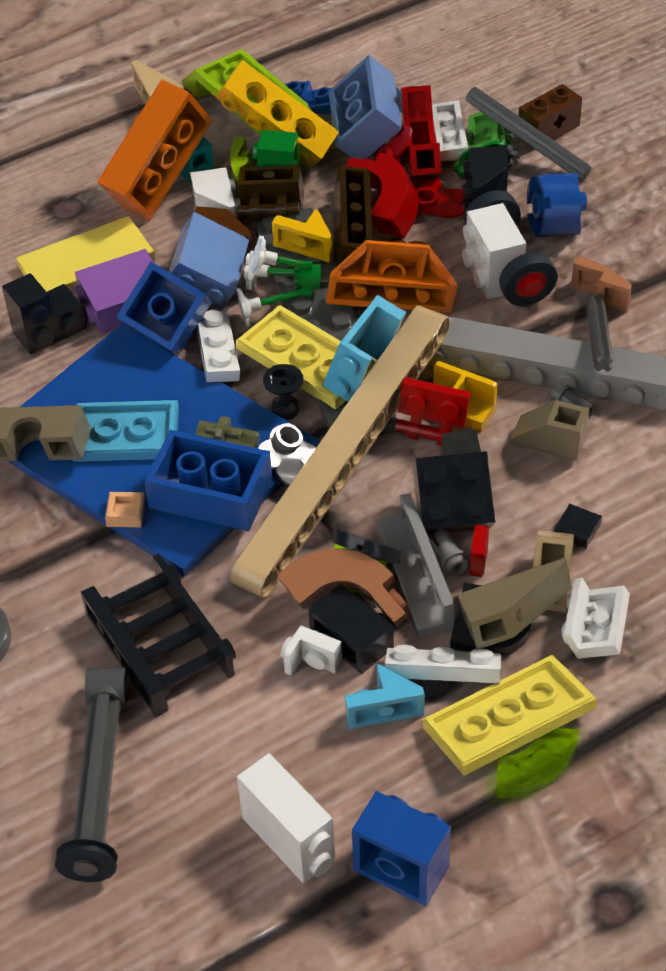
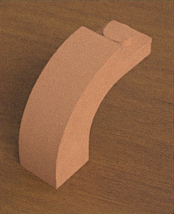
(326, 569)

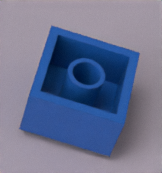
(164, 309)
(401, 847)

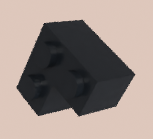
(42, 316)

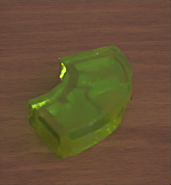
(537, 765)

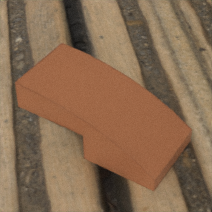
(599, 279)

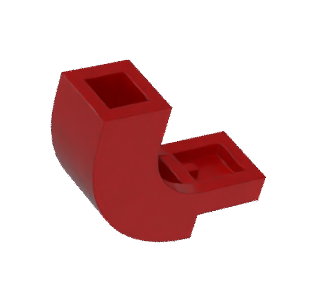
(423, 150)
(398, 201)

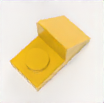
(306, 238)

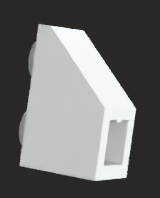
(214, 190)

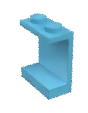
(363, 341)

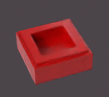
(479, 550)

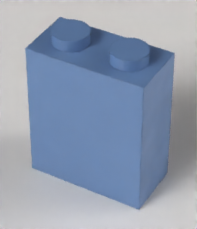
(209, 258)

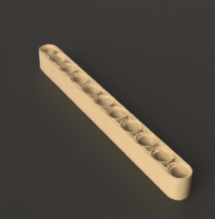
(338, 453)

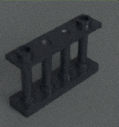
(138, 661)

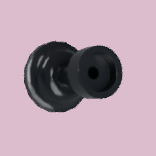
(284, 381)

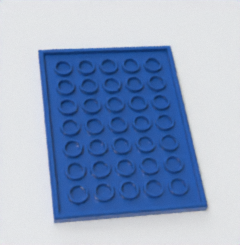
(135, 369)

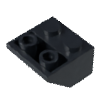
(485, 172)

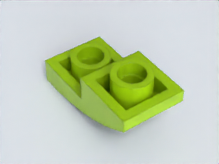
(239, 157)

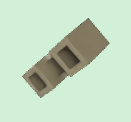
(59, 428)

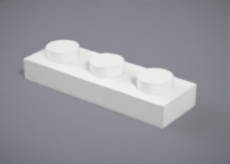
(449, 130)
(218, 347)
(444, 664)

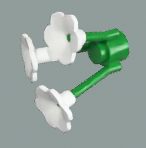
(305, 275)

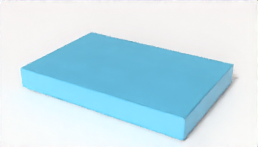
(128, 429)

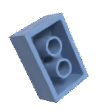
(365, 109)

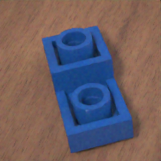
(316, 99)

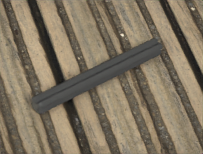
(527, 133)
(599, 332)

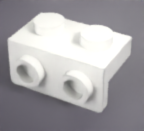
(595, 620)

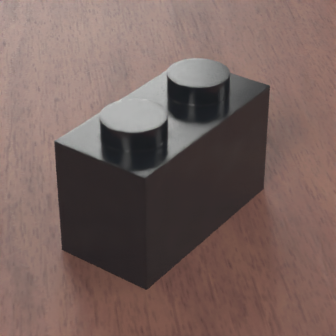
(359, 628)

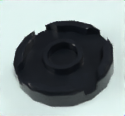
(367, 546)

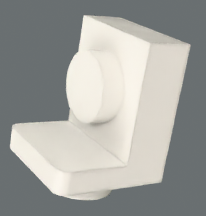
(313, 648)

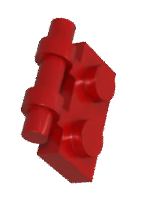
(433, 403)

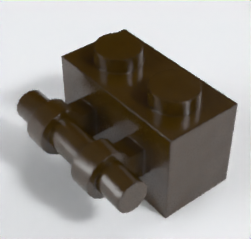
(270, 191)

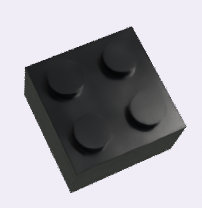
(453, 492)

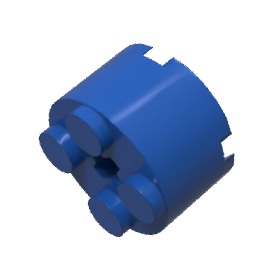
(555, 204)

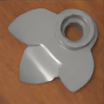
(287, 457)

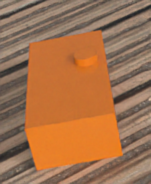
(155, 150)

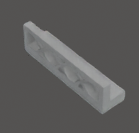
(418, 571)

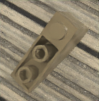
(510, 604)

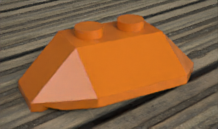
(395, 271)

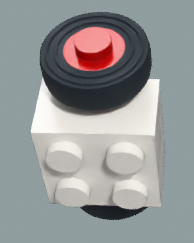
(499, 253)

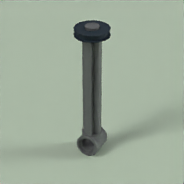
(87, 855)

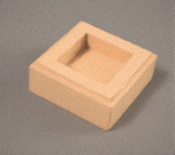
(125, 509)

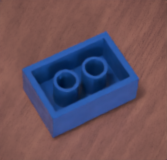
(209, 480)

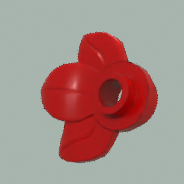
(396, 145)
(439, 200)

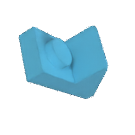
(392, 701)

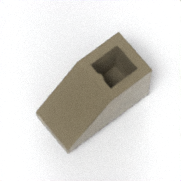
(553, 429)

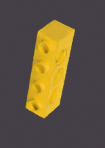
(269, 99)

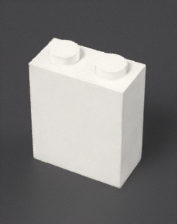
(287, 818)

